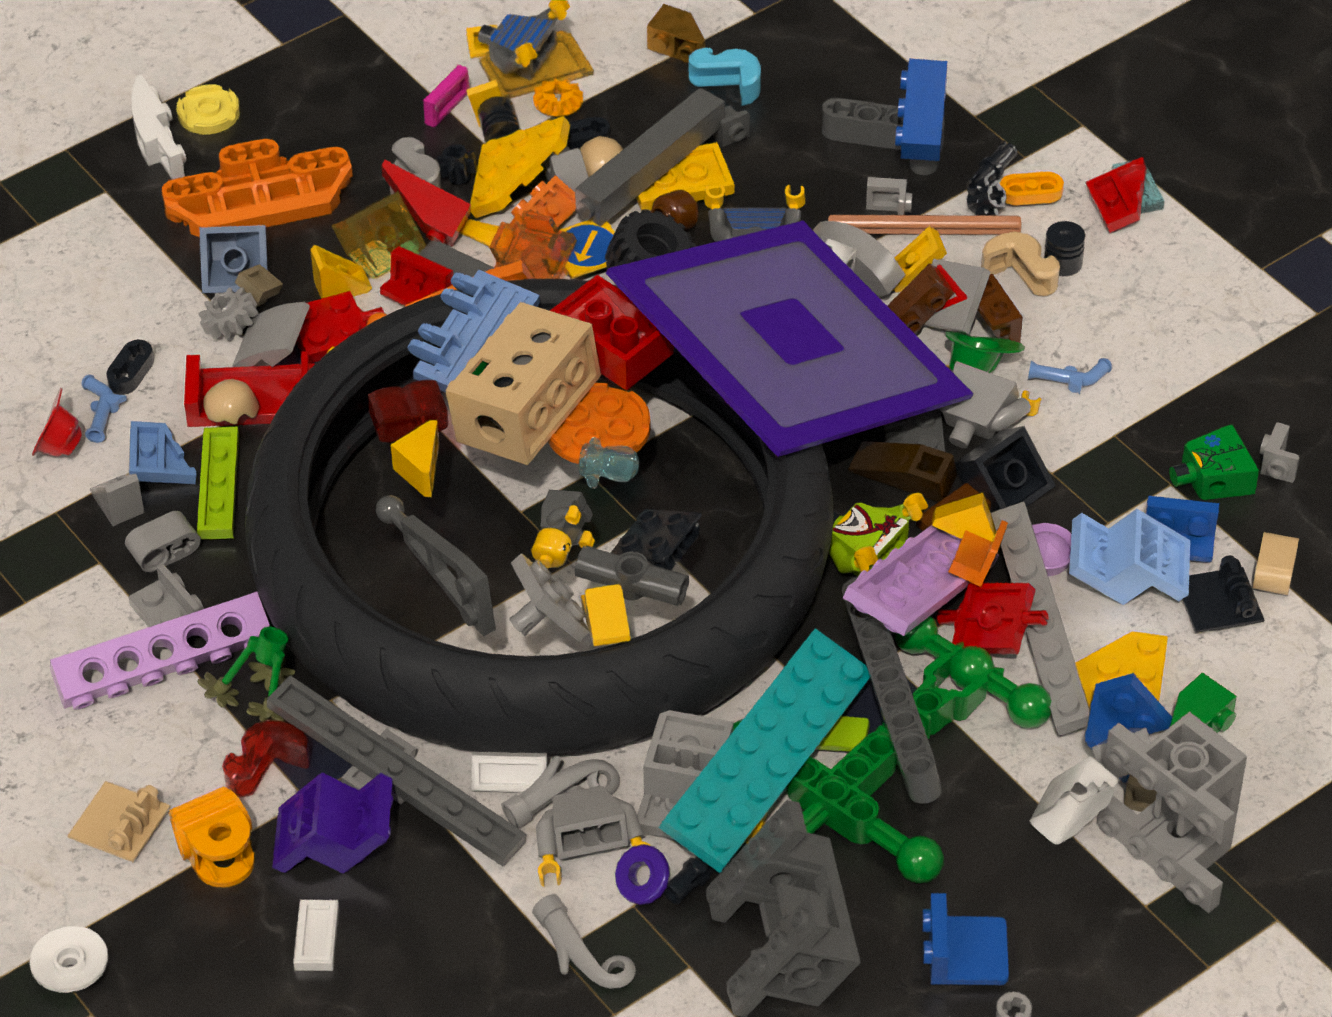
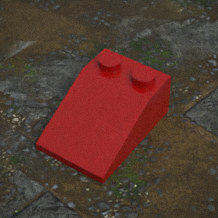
(624, 337)

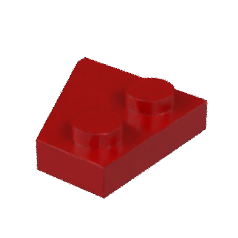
(1119, 194)

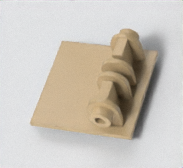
(120, 820)

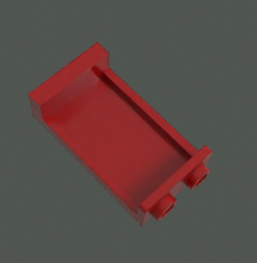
(268, 384)

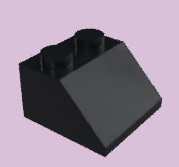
(1006, 469)

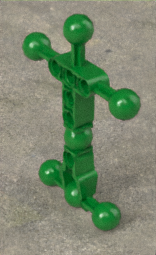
(844, 793)

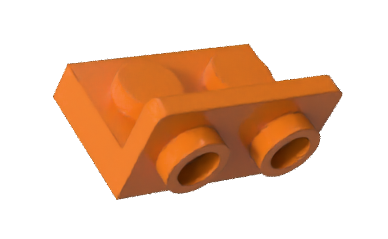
(548, 199)

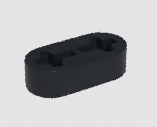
(585, 129)
(124, 365)

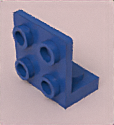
(1124, 702)

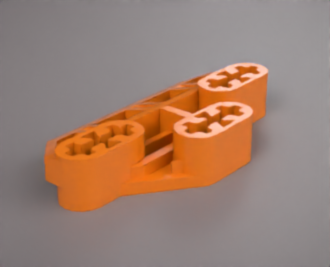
(259, 187)

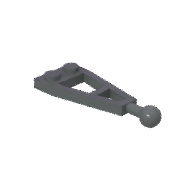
(469, 591)

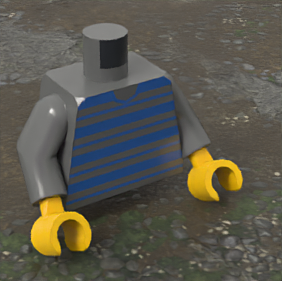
(524, 41)
(736, 222)

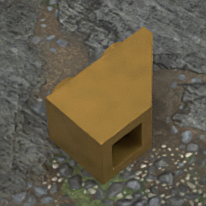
(674, 33)

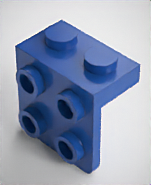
(964, 947)

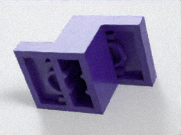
(333, 823)

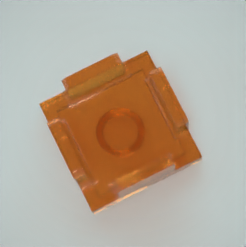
(534, 242)

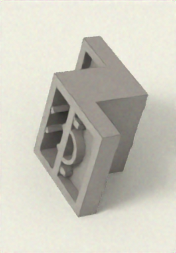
(675, 758)

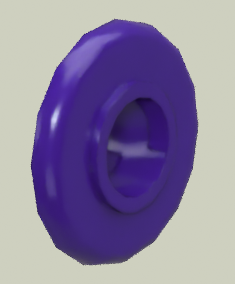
(627, 871)

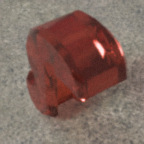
(259, 748)

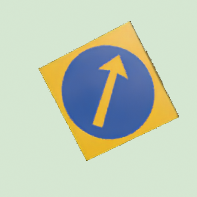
(589, 249)

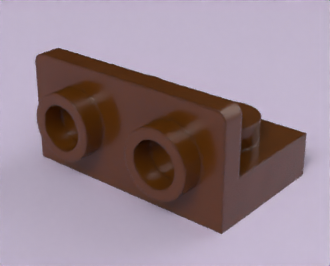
(922, 298)
(1000, 311)

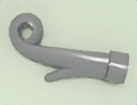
(522, 807)
(568, 944)

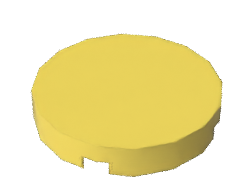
(208, 109)

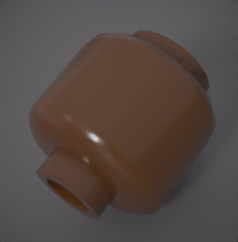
(679, 205)

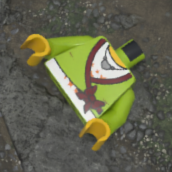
(871, 533)

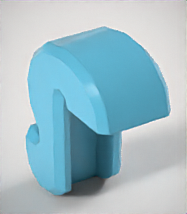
(727, 68)

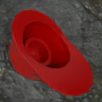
(60, 432)

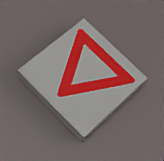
(969, 285)

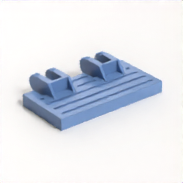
(465, 334)

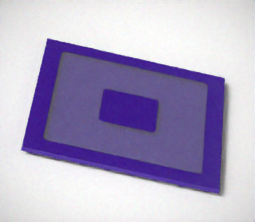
(789, 336)

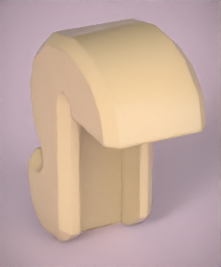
(1024, 255)

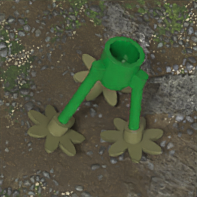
(270, 652)

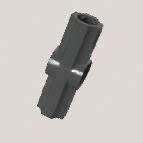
(633, 574)

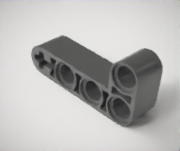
(868, 125)

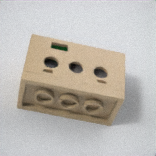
(523, 383)

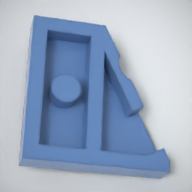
(156, 455)

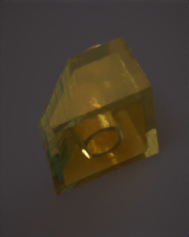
(376, 231)

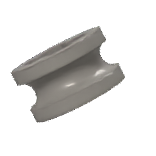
(1012, 999)

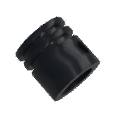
(497, 118)
(1066, 243)

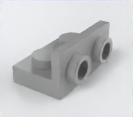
(164, 599)

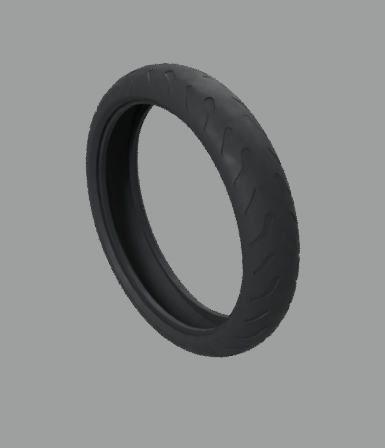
(514, 700)

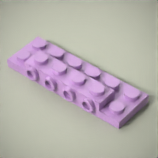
(909, 581)

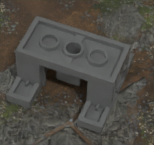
(800, 909)

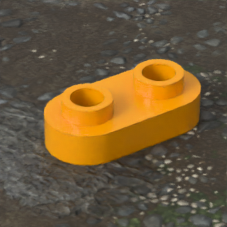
(1032, 188)

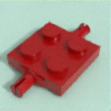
(330, 323)
(994, 616)

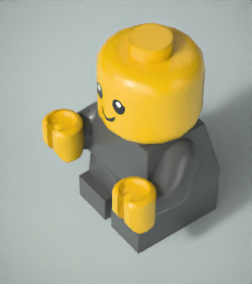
(561, 525)

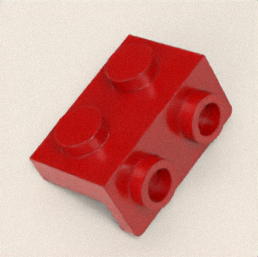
(414, 277)

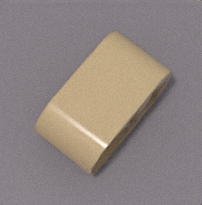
(1275, 563)

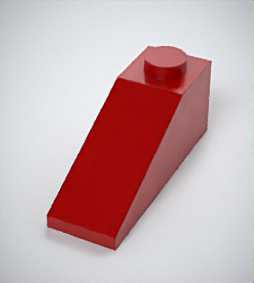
(432, 208)

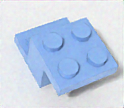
(1130, 557)

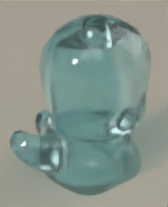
(612, 462)

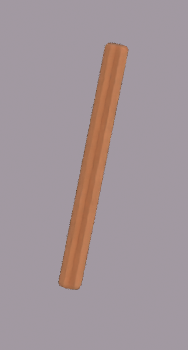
(942, 223)

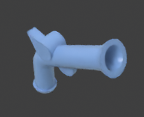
(1070, 375)
(107, 404)

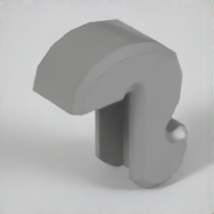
(413, 159)

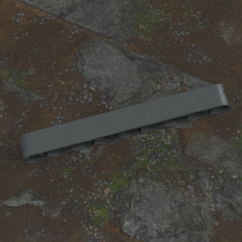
(896, 705)

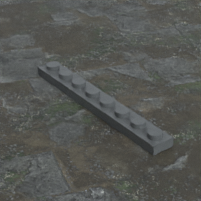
(411, 778)

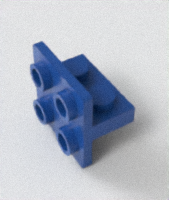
(1190, 519)

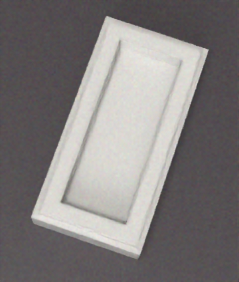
(506, 770)
(316, 935)

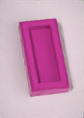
(446, 96)

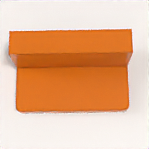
(976, 555)

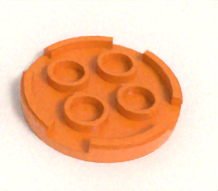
(607, 414)

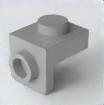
(888, 195)
(1277, 461)

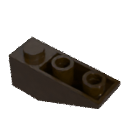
(907, 467)

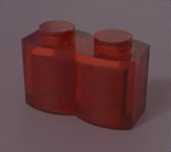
(402, 410)

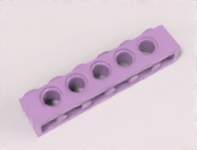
(68, 669)

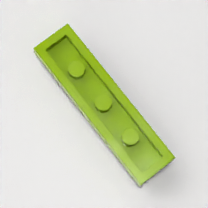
(218, 483)

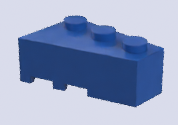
(922, 109)

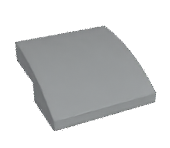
(272, 335)

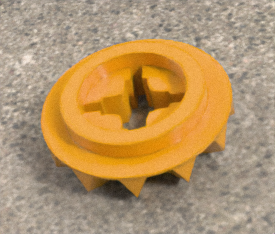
(547, 102)

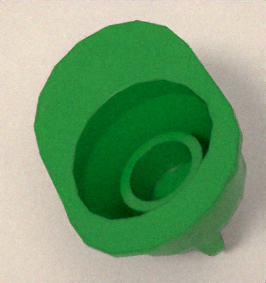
(980, 352)

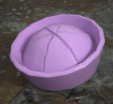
(1054, 547)

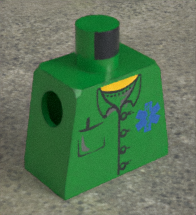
(1217, 466)

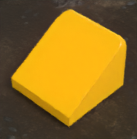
(476, 48)

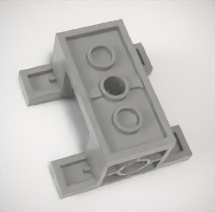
(1194, 808)

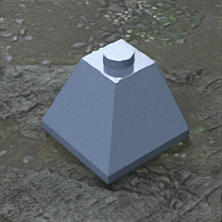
(229, 252)

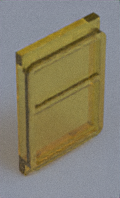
(563, 63)

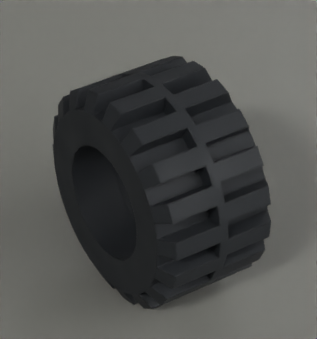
(645, 237)

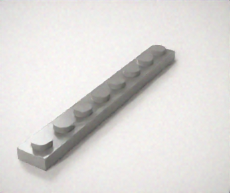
(1048, 642)

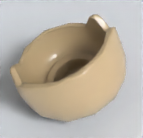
(598, 152)
(229, 401)

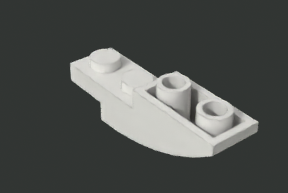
(153, 129)

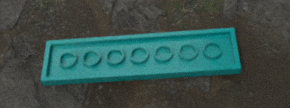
(766, 751)

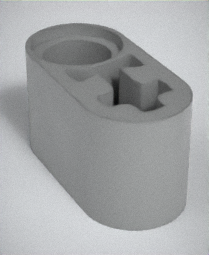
(162, 541)

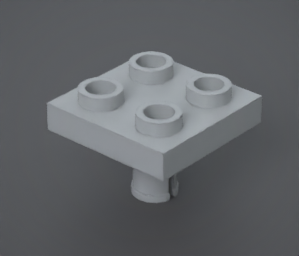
(547, 599)

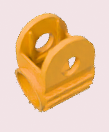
(215, 830)

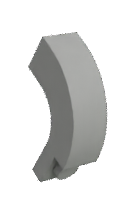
(873, 261)

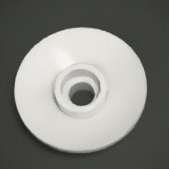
(68, 947)

